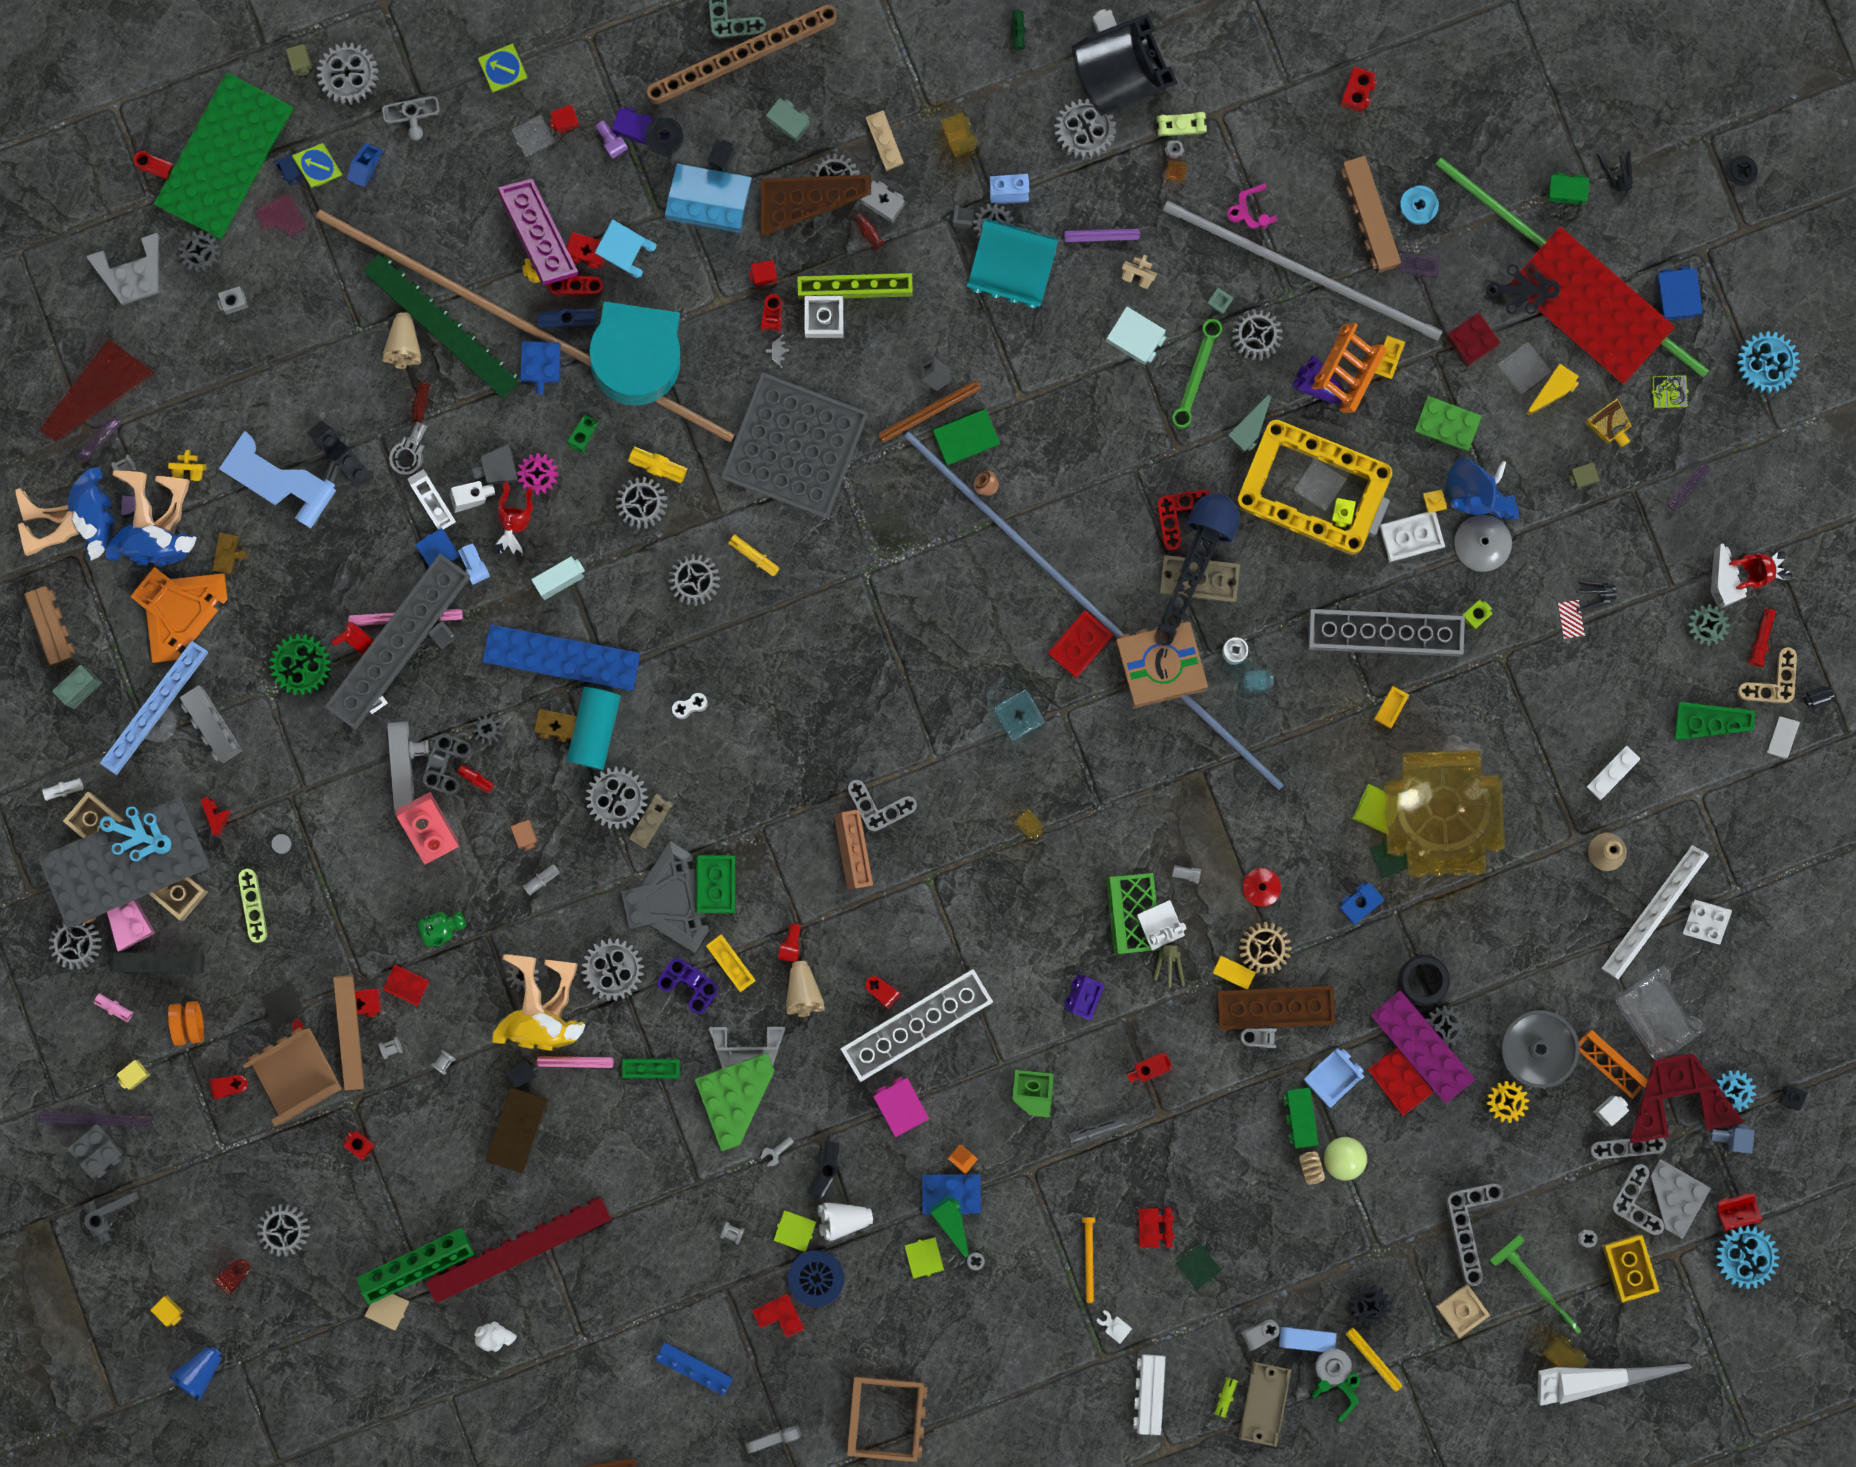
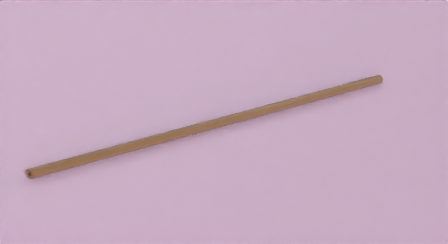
(504, 314)

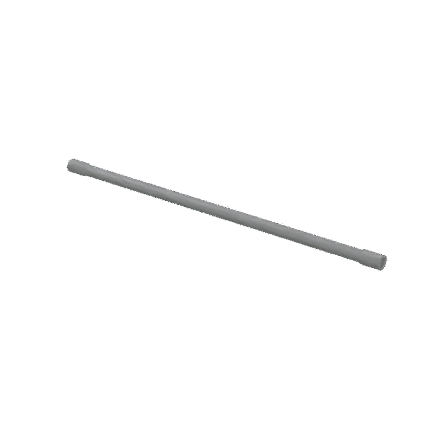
(1180, 212)

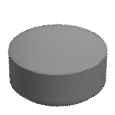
(281, 844)

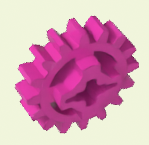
(546, 474)

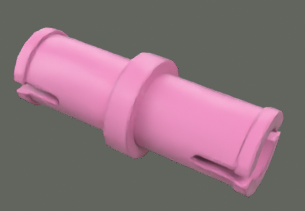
(113, 1007)

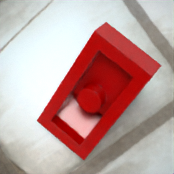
(216, 821)

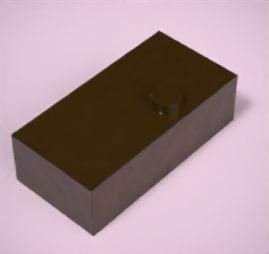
(517, 1130)

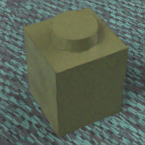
(299, 60)
(1583, 476)

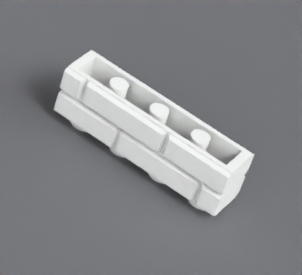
(1150, 1394)

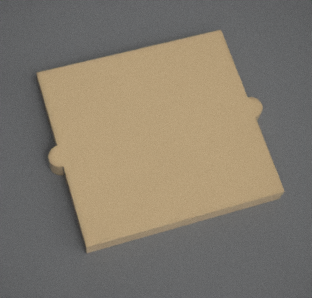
(388, 1311)

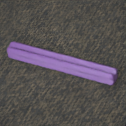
(1101, 235)

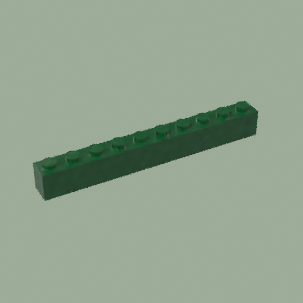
(441, 327)

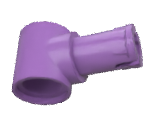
(612, 143)

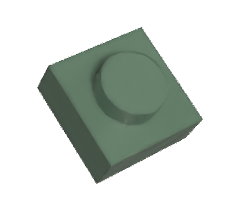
(1220, 301)

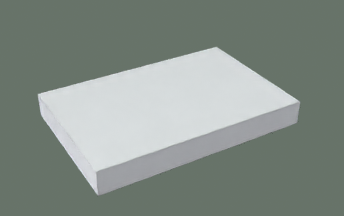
(1412, 536)

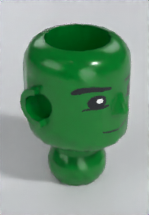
(439, 928)

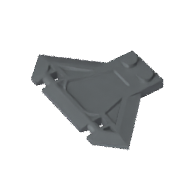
(668, 900)

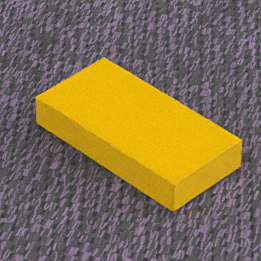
(1391, 707)
(1234, 972)

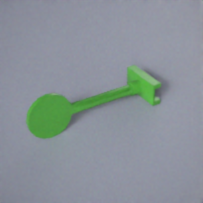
(1509, 1253)

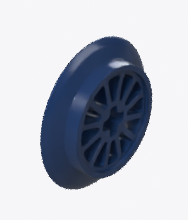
(802, 1295)

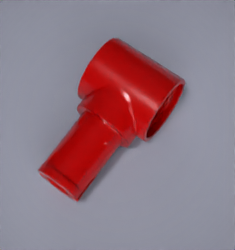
(790, 948)

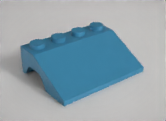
(708, 198)

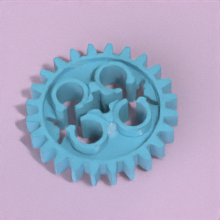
(1760, 377)
(1732, 1266)

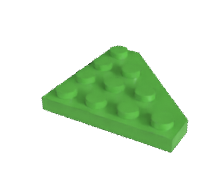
(733, 1097)

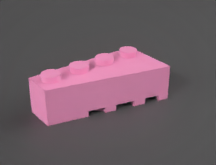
(129, 925)

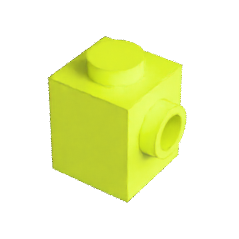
(1343, 513)

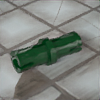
(1018, 30)

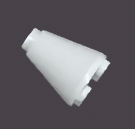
(842, 1219)

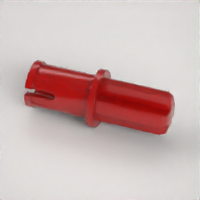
(475, 778)

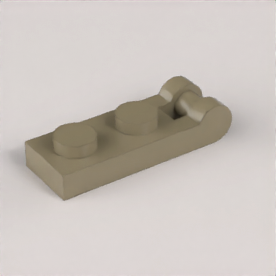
(651, 821)

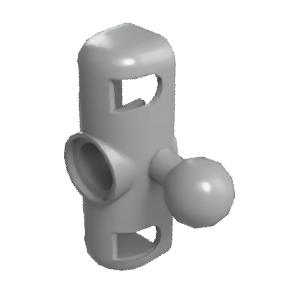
(422, 110)

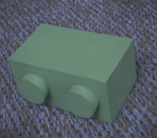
(788, 119)

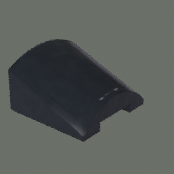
(1121, 65)

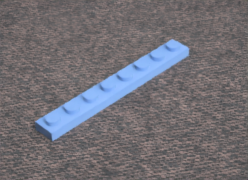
(153, 708)

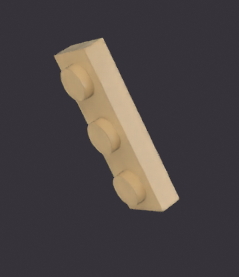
(884, 140)

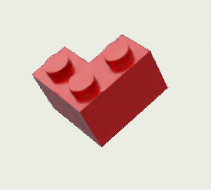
(781, 1310)

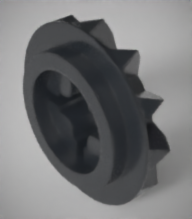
(1742, 162)

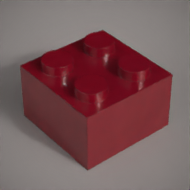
(1472, 340)

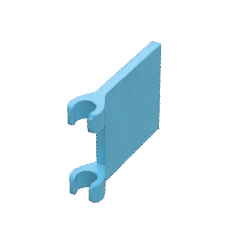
(621, 246)

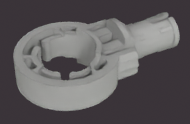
(405, 444)

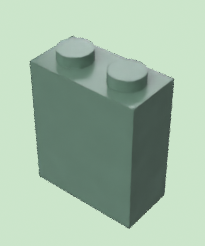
(77, 686)

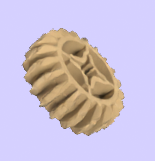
(1275, 934)

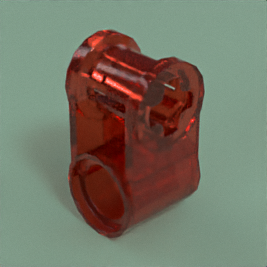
(230, 1278)

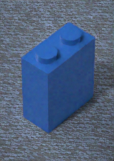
(1679, 293)

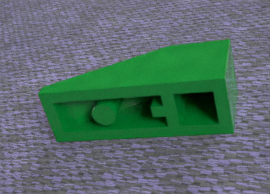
(949, 1216)

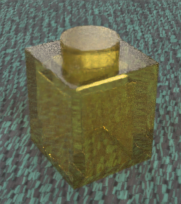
(1029, 825)

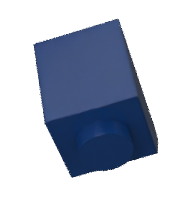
(364, 164)

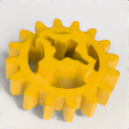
(1519, 1096)

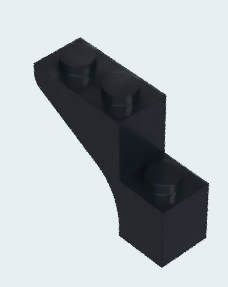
(339, 453)

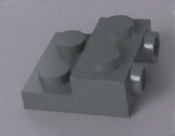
(95, 1151)

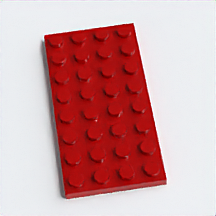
(1596, 306)

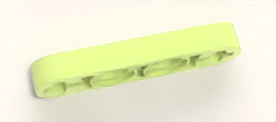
(255, 905)

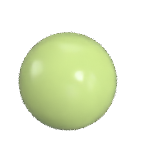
(1345, 1158)

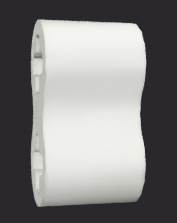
(690, 707)

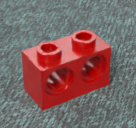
(1354, 88)

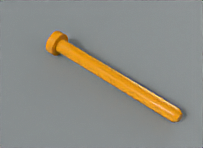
(1089, 1257)

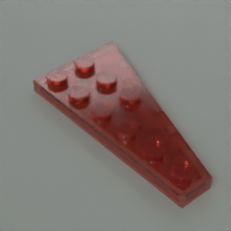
(101, 384)

